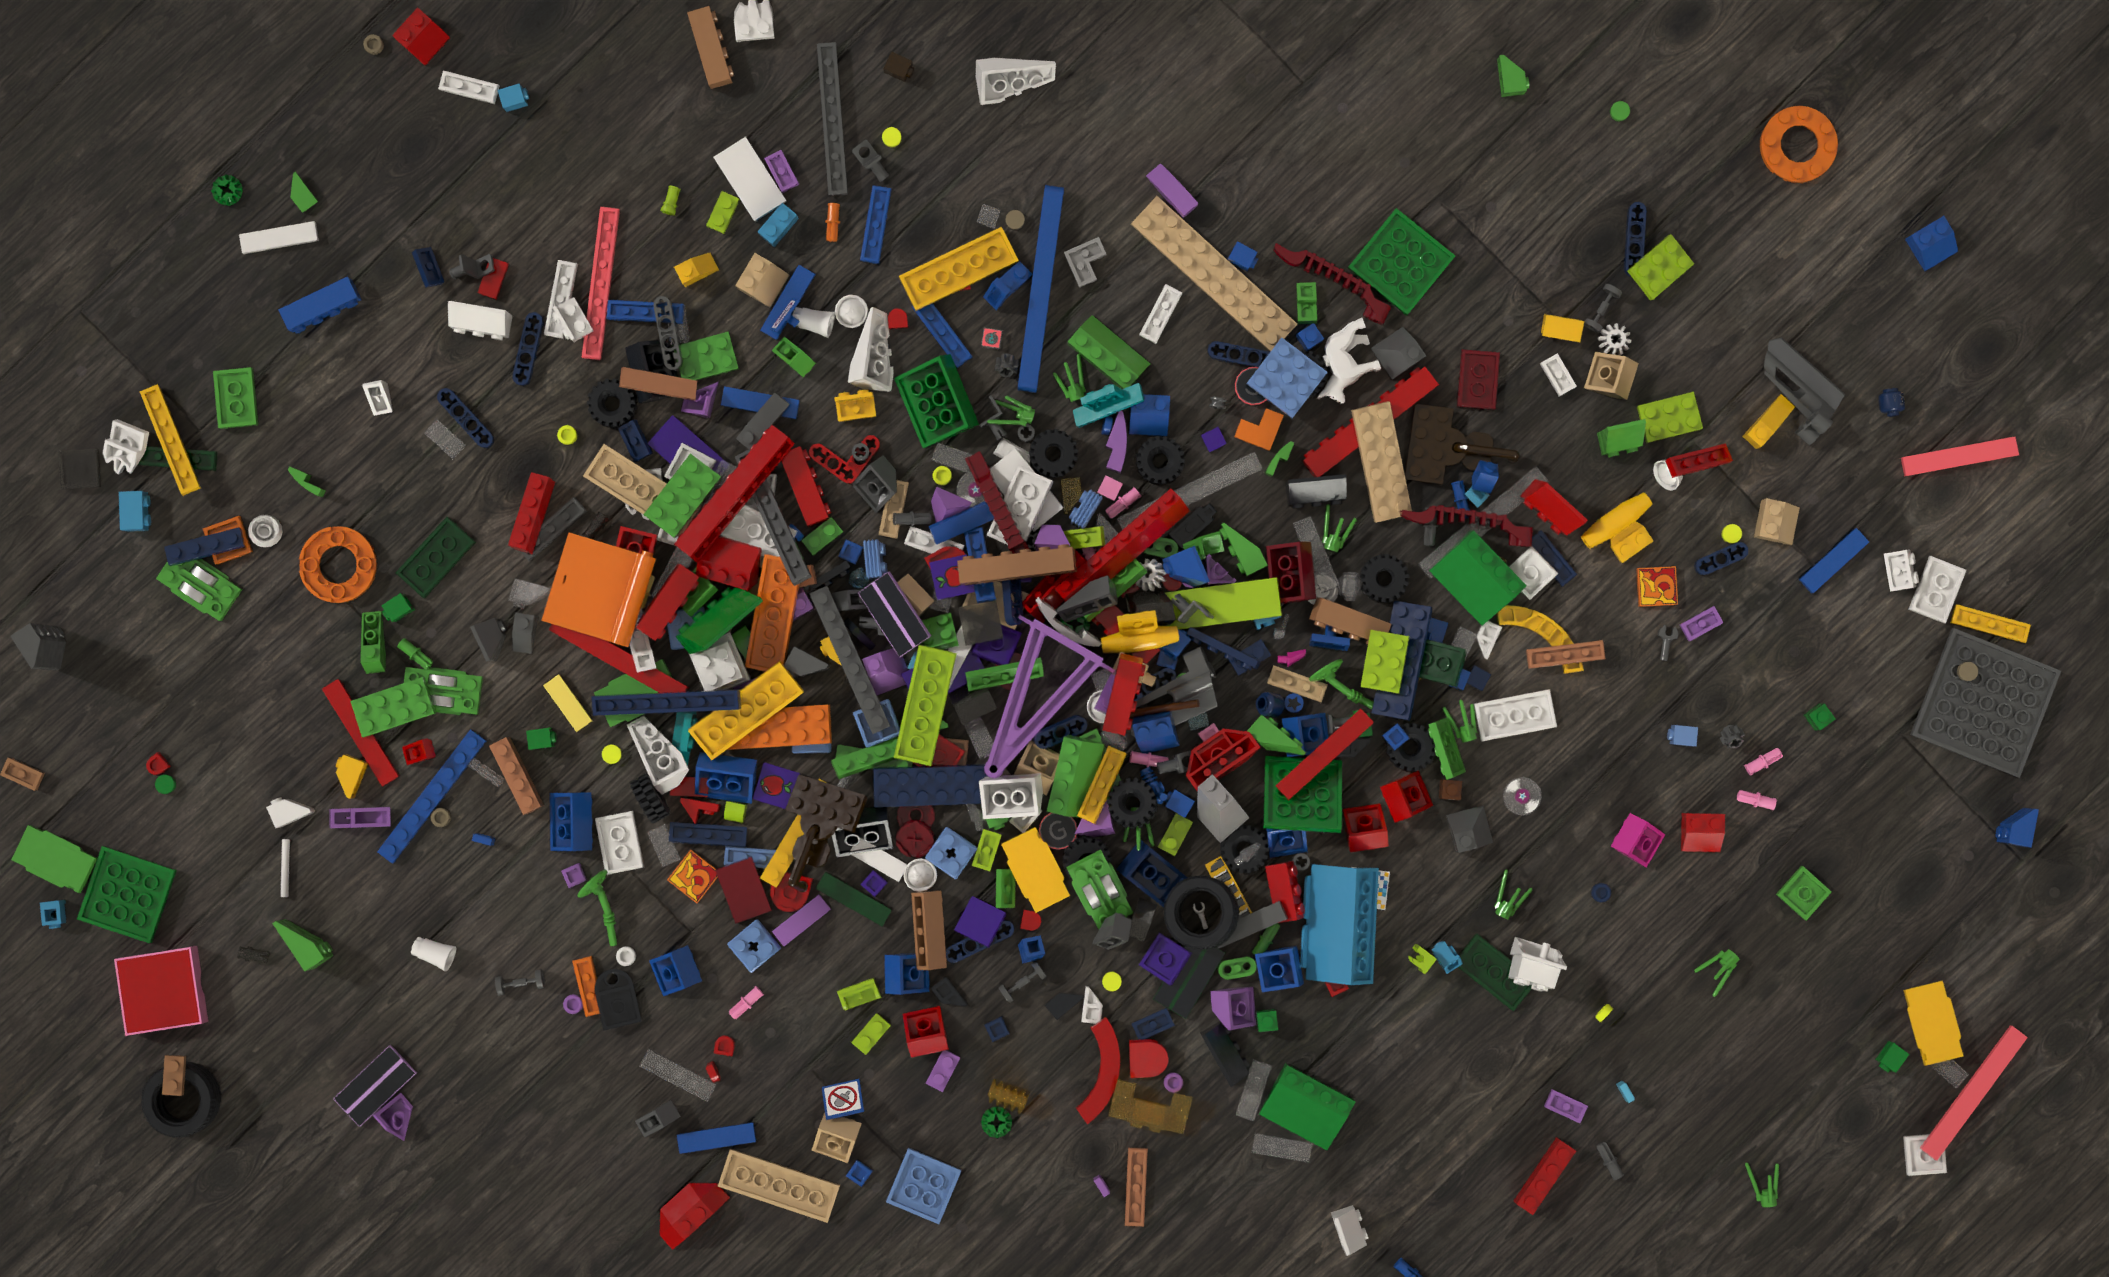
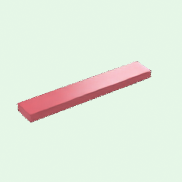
(1959, 456)

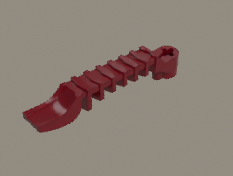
(1375, 311)
(998, 507)
(1518, 535)

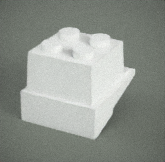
(720, 665)
(1535, 964)

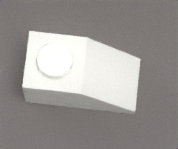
(287, 811)

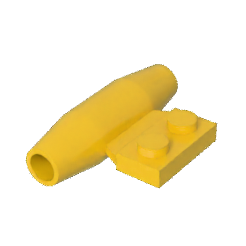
(1620, 526)
(1139, 633)

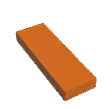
(586, 980)

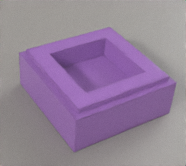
(574, 875)
(1102, 1186)

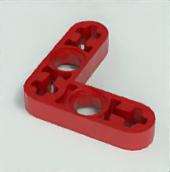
(850, 465)

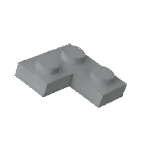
(1080, 258)

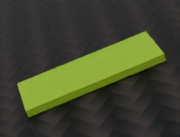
(1231, 602)
(925, 705)

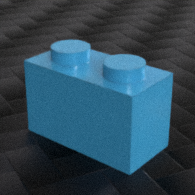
(778, 225)
(134, 511)

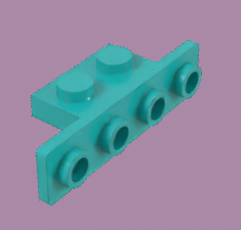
(1106, 402)
(682, 738)

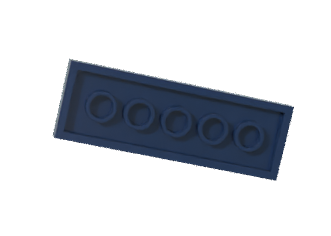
(1410, 621)
(927, 785)

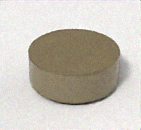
(373, 44)
(1015, 220)
(1967, 671)
(440, 817)

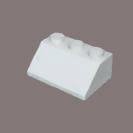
(479, 320)
(1011, 796)

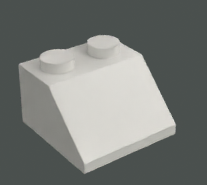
(1349, 1229)

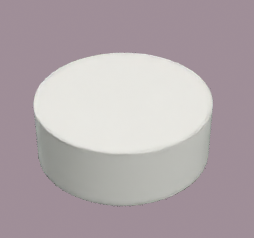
(626, 956)

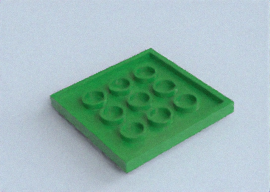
(1401, 261)
(1313, 808)
(126, 894)

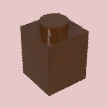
(1450, 789)

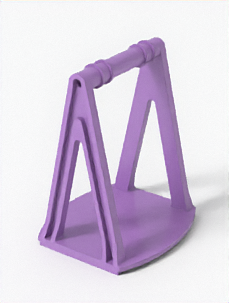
(1011, 738)

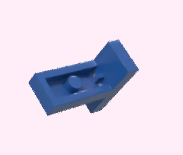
(1006, 285)

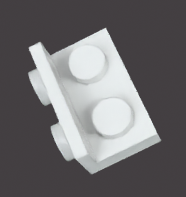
(572, 319)
(1901, 570)

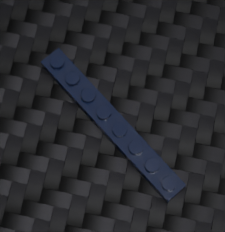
(666, 702)

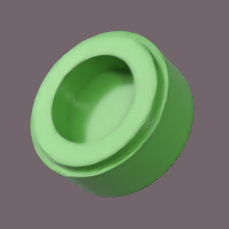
(1619, 111)

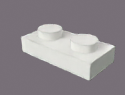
(1558, 374)

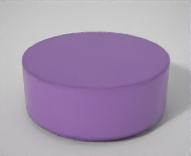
(573, 1004)
(1173, 1082)

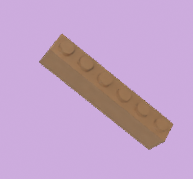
(1017, 566)

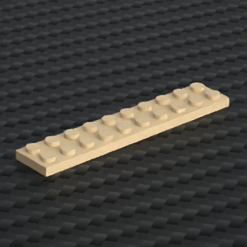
(1213, 273)

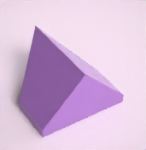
(703, 403)
(947, 504)
(1051, 537)
(1216, 573)
(1103, 826)
(395, 1116)

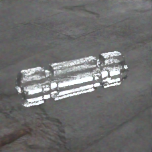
(486, 772)

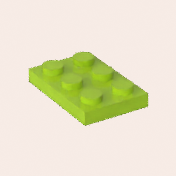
(1660, 267)
(1670, 417)
(1385, 661)

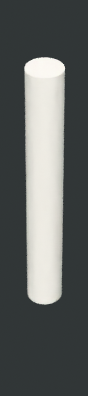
(285, 868)

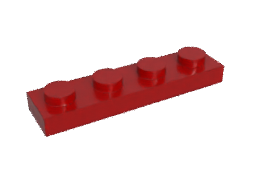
(1698, 460)

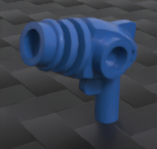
(1156, 786)

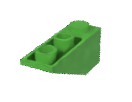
(1247, 553)
(372, 643)
(1274, 739)

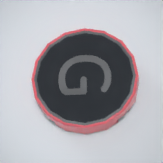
(1245, 392)
(1057, 830)

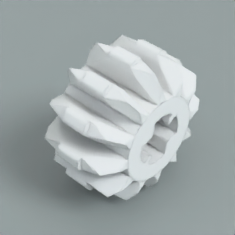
(1610, 333)
(1154, 578)

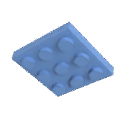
(1286, 377)
(923, 1185)

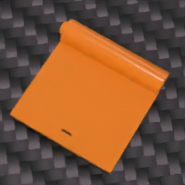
(599, 589)

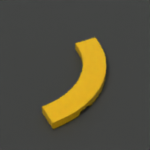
(1541, 625)

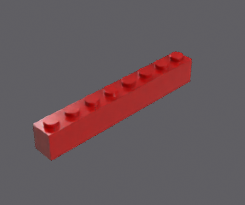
(1345, 440)
(734, 493)
(1127, 544)

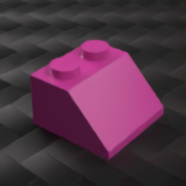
(1638, 840)

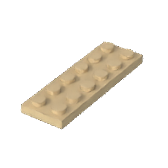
(1381, 461)
(626, 480)
(779, 1185)

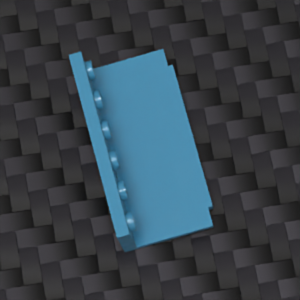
(1339, 924)

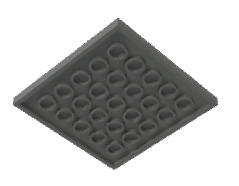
(1992, 715)

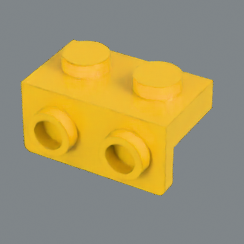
(855, 406)

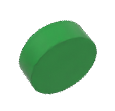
(165, 784)

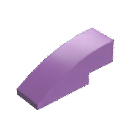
(1172, 190)
(1117, 443)
(359, 817)
(801, 920)

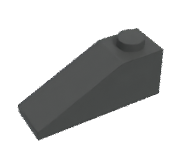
(762, 420)
(1090, 599)

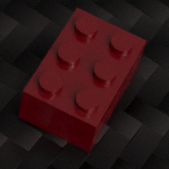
(1294, 569)

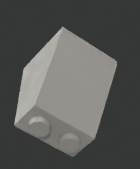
(1218, 809)

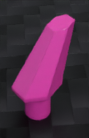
(1292, 657)

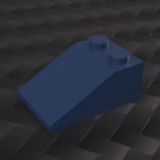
(1150, 872)

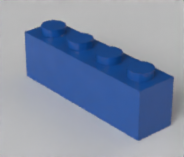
(319, 305)

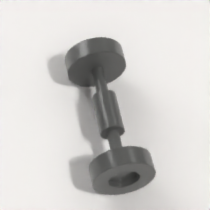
(1612, 291)
(1022, 982)
(500, 985)

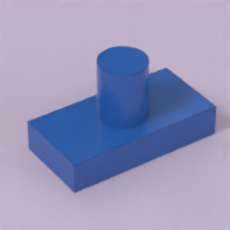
(1329, 640)

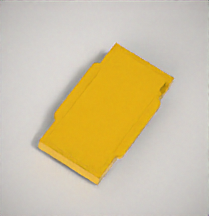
(1035, 869)
(1933, 1023)

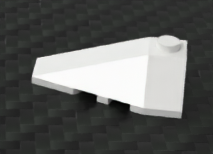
(1005, 77)
(871, 361)
(661, 759)

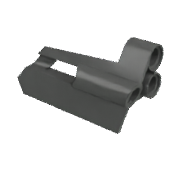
(1817, 394)
(1190, 686)

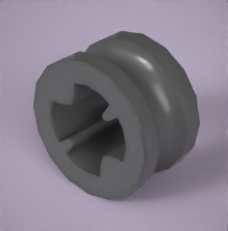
(1218, 403)
(1021, 436)
(860, 446)
(1303, 856)

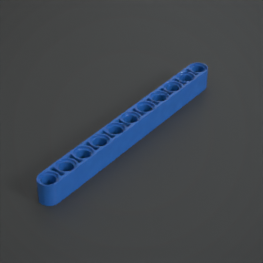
(1040, 288)

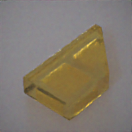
(1071, 493)

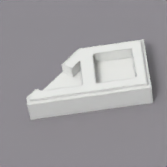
(1487, 637)
(1091, 1008)

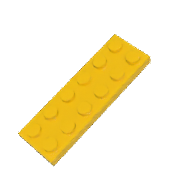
(958, 268)
(758, 703)

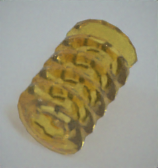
(1007, 1096)

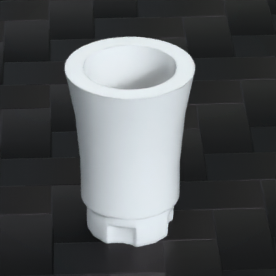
(815, 320)
(434, 952)

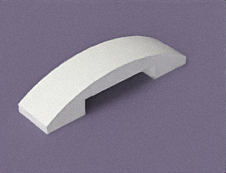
(1083, 637)
(641, 650)

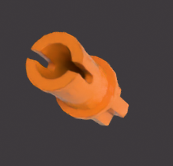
(832, 222)

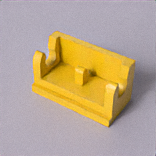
(1562, 328)

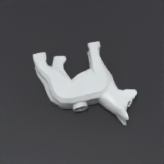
(1342, 365)

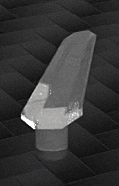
(976, 816)
(1247, 854)

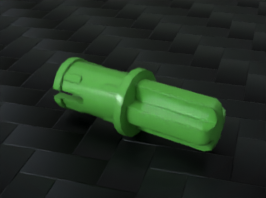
(415, 653)
(1266, 939)

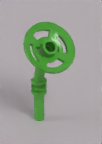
(1328, 674)
(594, 886)

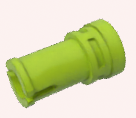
(671, 199)

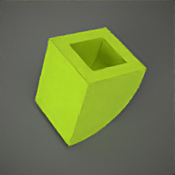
(735, 811)

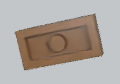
(22, 774)
(174, 1075)

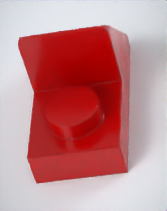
(418, 751)
(693, 807)

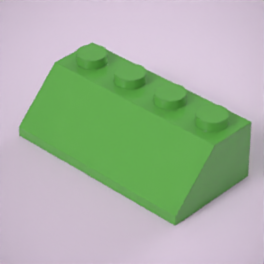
(1108, 353)
(1074, 774)

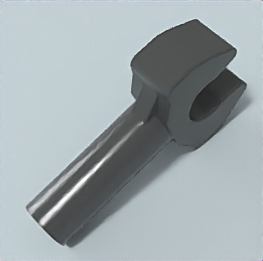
(1666, 641)

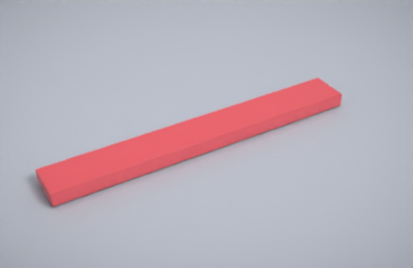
(601, 282)
(1973, 1093)

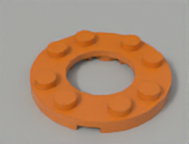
(1798, 171)
(310, 564)

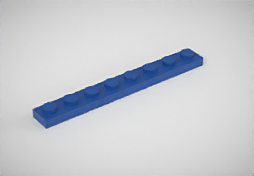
(431, 796)

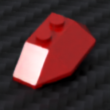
(1220, 755)
(689, 1211)

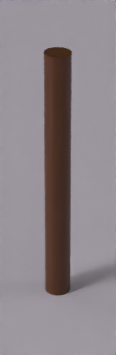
(1165, 708)

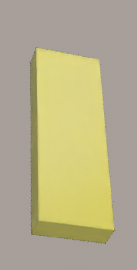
(568, 703)

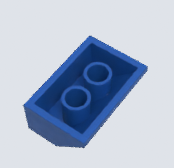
(727, 777)
(571, 821)

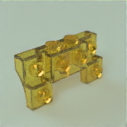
(1149, 1113)

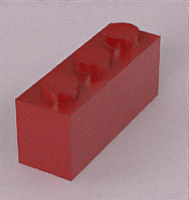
(1285, 888)

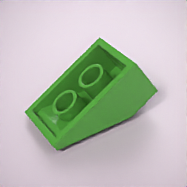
(1621, 438)
(305, 946)

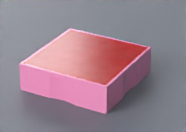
(161, 990)

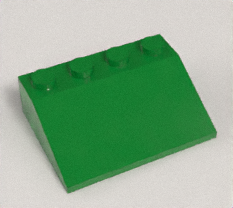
(936, 400)
(1477, 577)
(717, 619)
(1307, 1106)

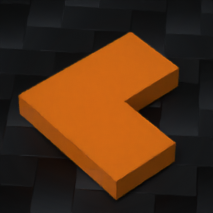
(1261, 435)

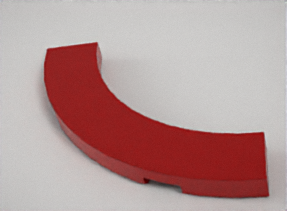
(1108, 1071)

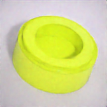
(891, 137)
(567, 435)
(942, 475)
(1731, 533)
(611, 754)
(1111, 981)
(1603, 1013)

